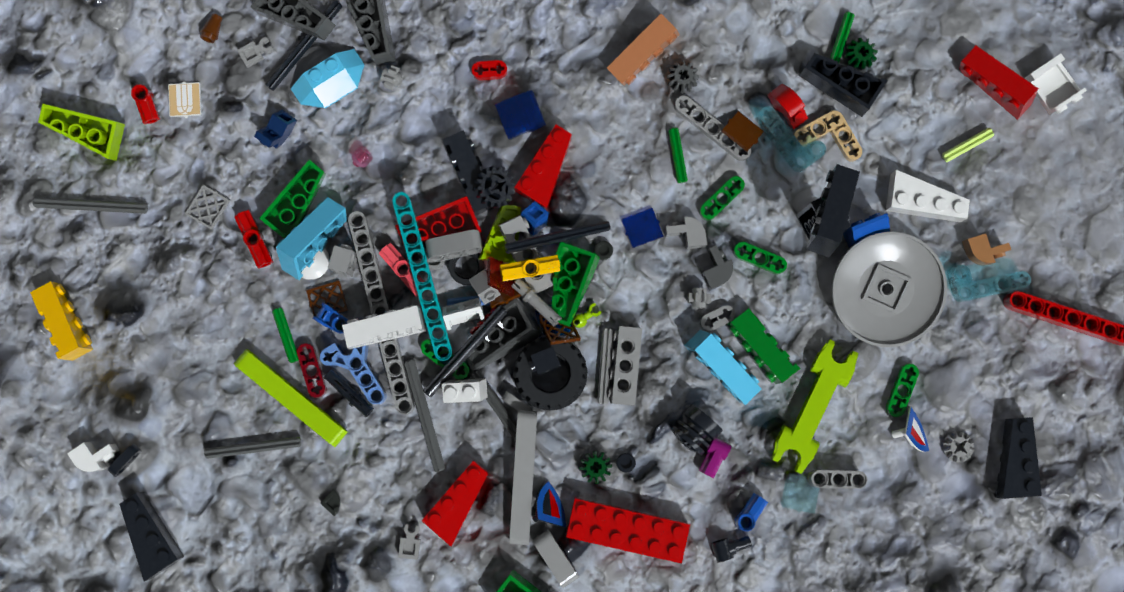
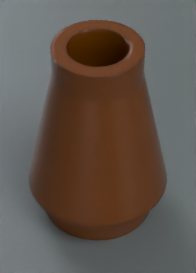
(211, 29)

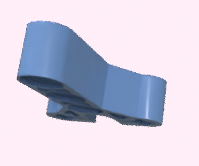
(344, 361)

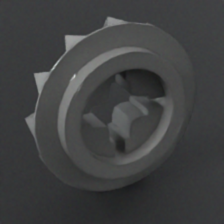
(949, 446)

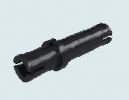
(365, 409)

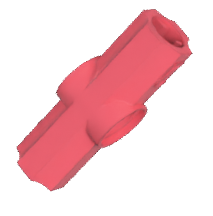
(395, 261)

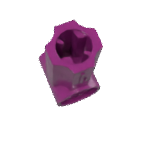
(715, 455)

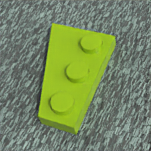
(495, 242)

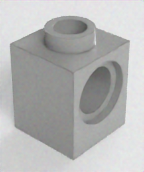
(483, 290)

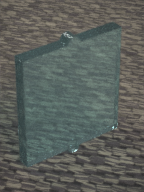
(801, 494)

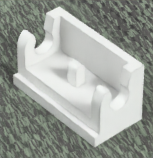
(463, 312)

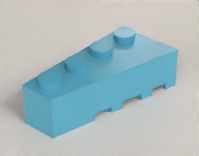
(310, 236)
(724, 366)

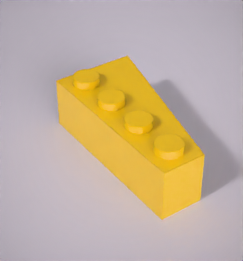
(61, 321)

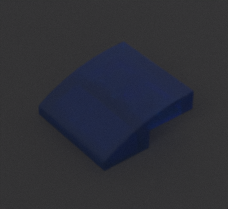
(520, 114)

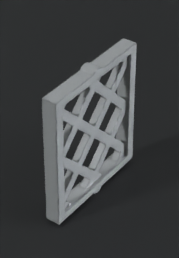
(219, 212)

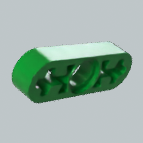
(728, 185)
(771, 268)
(430, 354)
(894, 393)

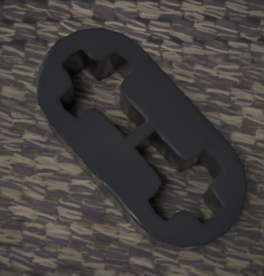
(124, 460)

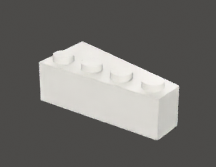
(923, 199)
(383, 327)

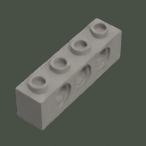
(508, 231)
(633, 336)

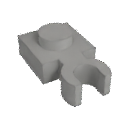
(253, 53)
(409, 546)

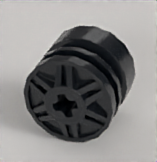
(696, 430)

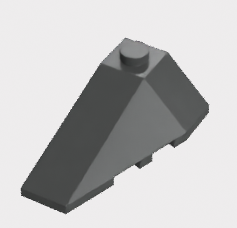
(510, 334)

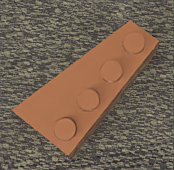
(643, 50)

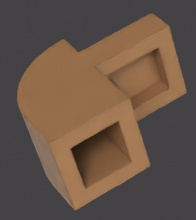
(981, 253)

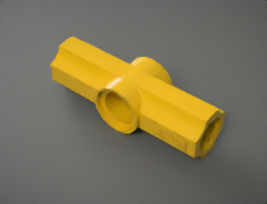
(541, 266)

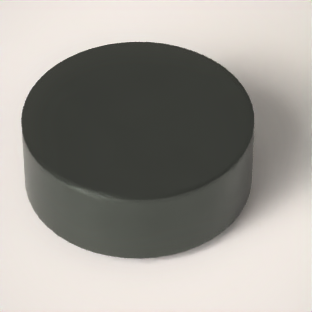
(603, 250)

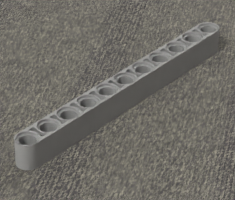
(375, 305)

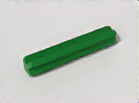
(842, 36)
(678, 157)
(285, 335)

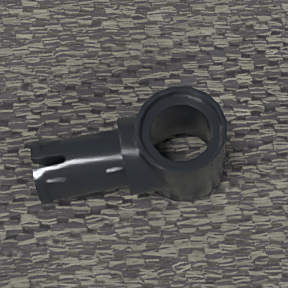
(725, 549)

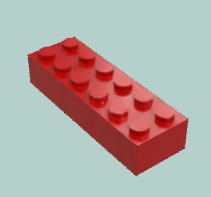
(628, 530)

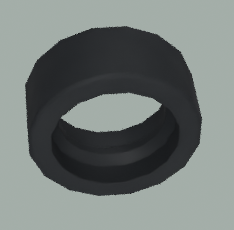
(464, 281)

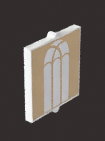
(184, 99)

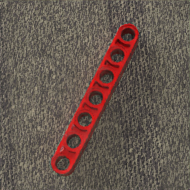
(1060, 317)

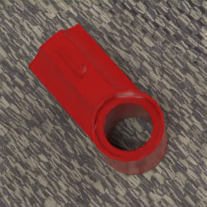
(145, 105)

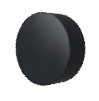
(625, 462)

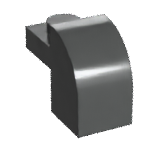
(721, 272)

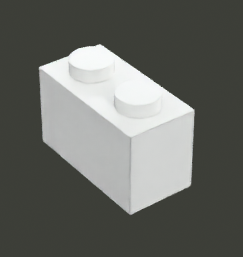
(464, 390)

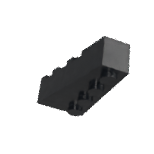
(843, 83)
(833, 211)
(1019, 461)
(149, 536)

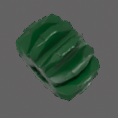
(864, 48)
(590, 462)

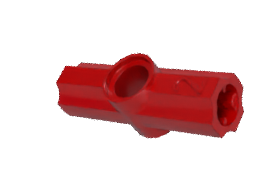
(259, 249)

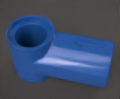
(752, 511)

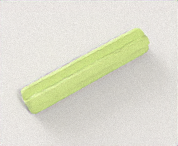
(967, 144)

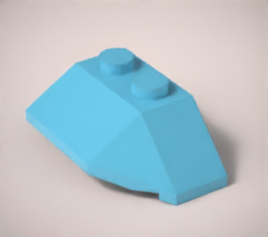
(329, 80)

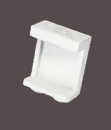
(1055, 86)

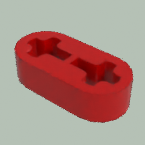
(489, 65)

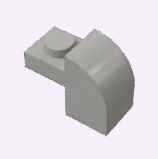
(692, 230)

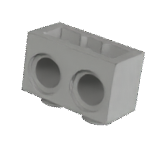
(343, 260)

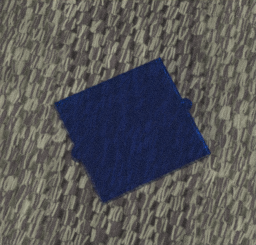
(642, 228)

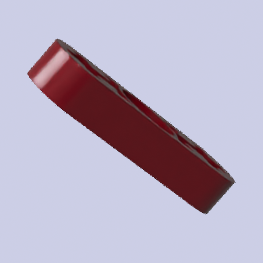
(313, 355)

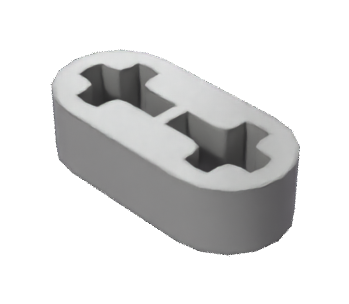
(720, 322)
(515, 403)

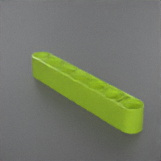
(290, 397)

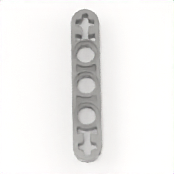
(702, 126)

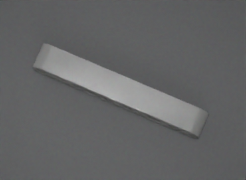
(523, 477)

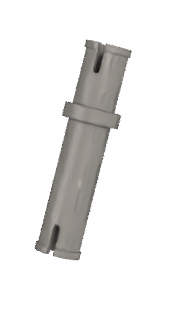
(529, 295)

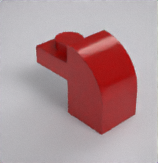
(790, 104)

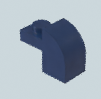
(277, 130)

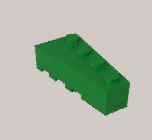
(762, 347)

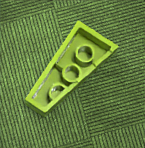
(90, 131)

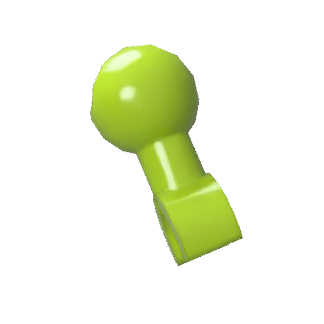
(582, 318)

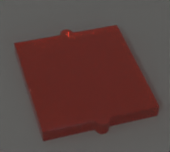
(494, 278)

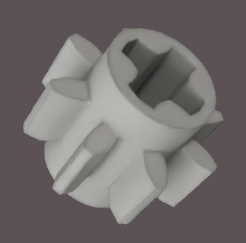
(392, 77)
(699, 298)

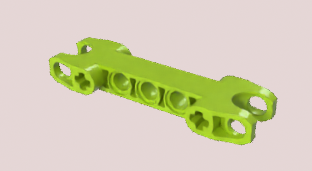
(801, 434)

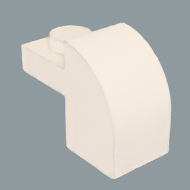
(89, 460)

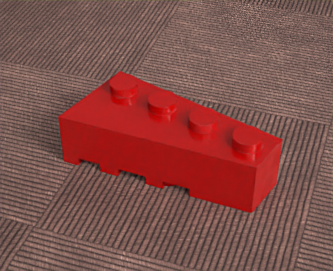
(544, 170)
(445, 220)
(454, 506)

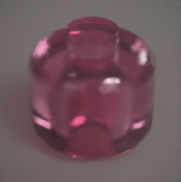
(361, 157)

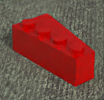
(999, 81)

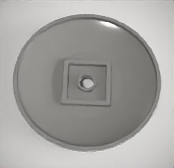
(915, 294)

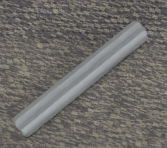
(605, 366)

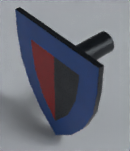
(549, 507)

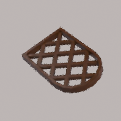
(556, 336)

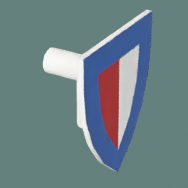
(913, 432)

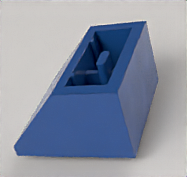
(874, 224)

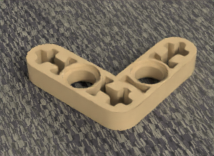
(834, 129)

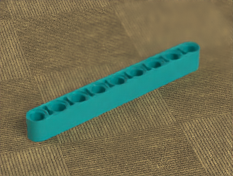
(416, 268)

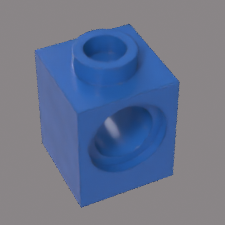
(536, 217)

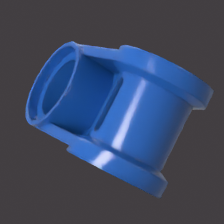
(330, 318)

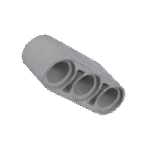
(453, 246)
(846, 479)
(555, 558)

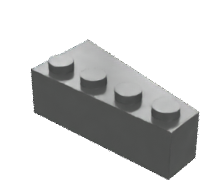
(297, 15)
(374, 27)

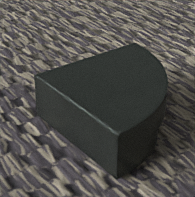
(332, 502)

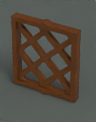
(323, 287)

